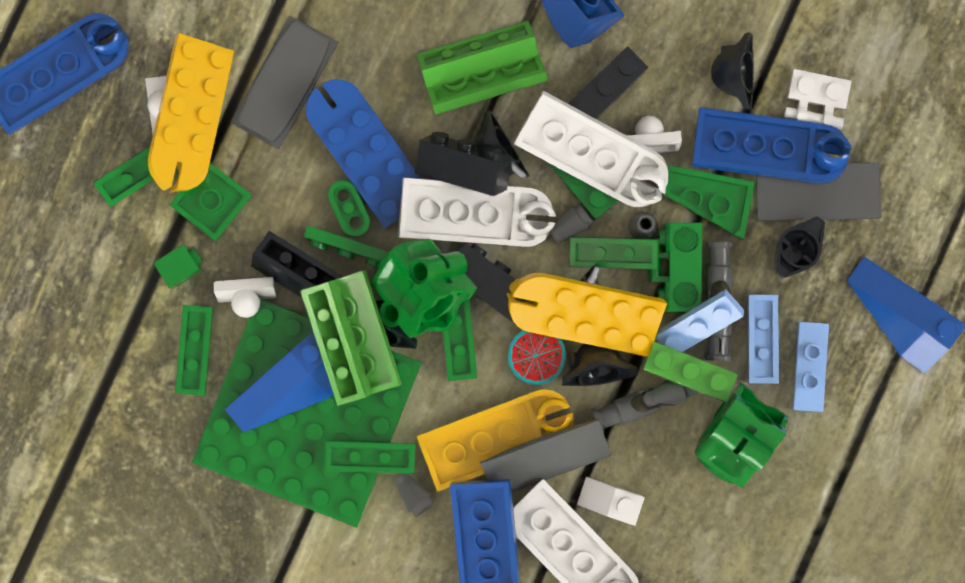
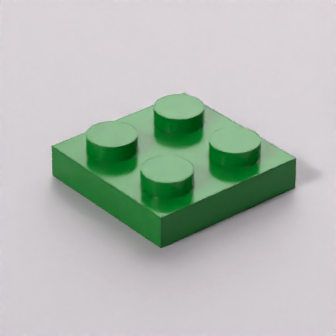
(212, 203)

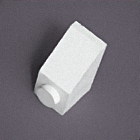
(610, 501)

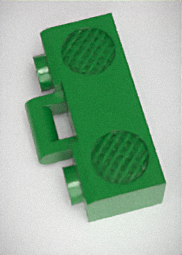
(684, 266)

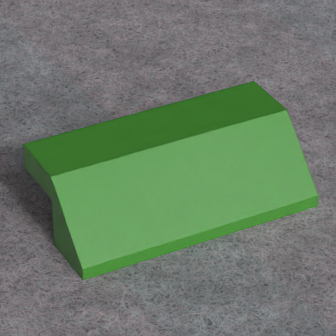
(482, 67)
(351, 337)

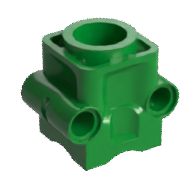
(421, 287)
(741, 437)

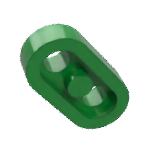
(348, 209)

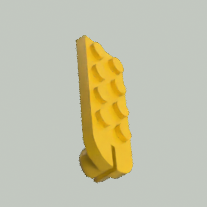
(189, 113)
(586, 312)
(459, 447)

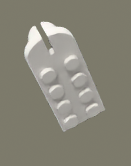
(593, 152)
(462, 215)
(565, 540)

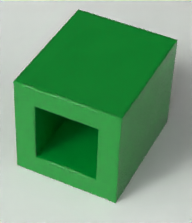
(179, 265)

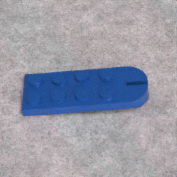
(59, 69)
(769, 146)
(361, 147)
(485, 531)

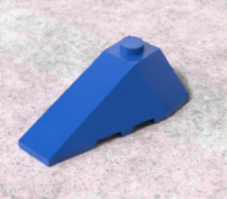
(581, 20)
(909, 319)
(286, 388)

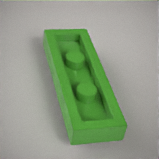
(690, 372)

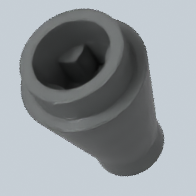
(572, 222)
(635, 228)
(414, 495)

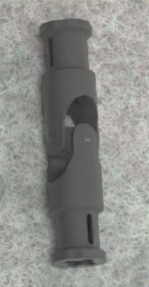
(719, 270)
(622, 412)

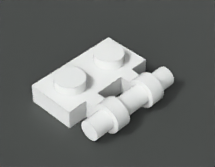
(817, 90)

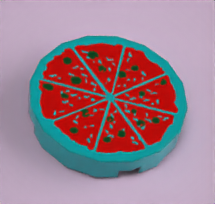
(536, 357)

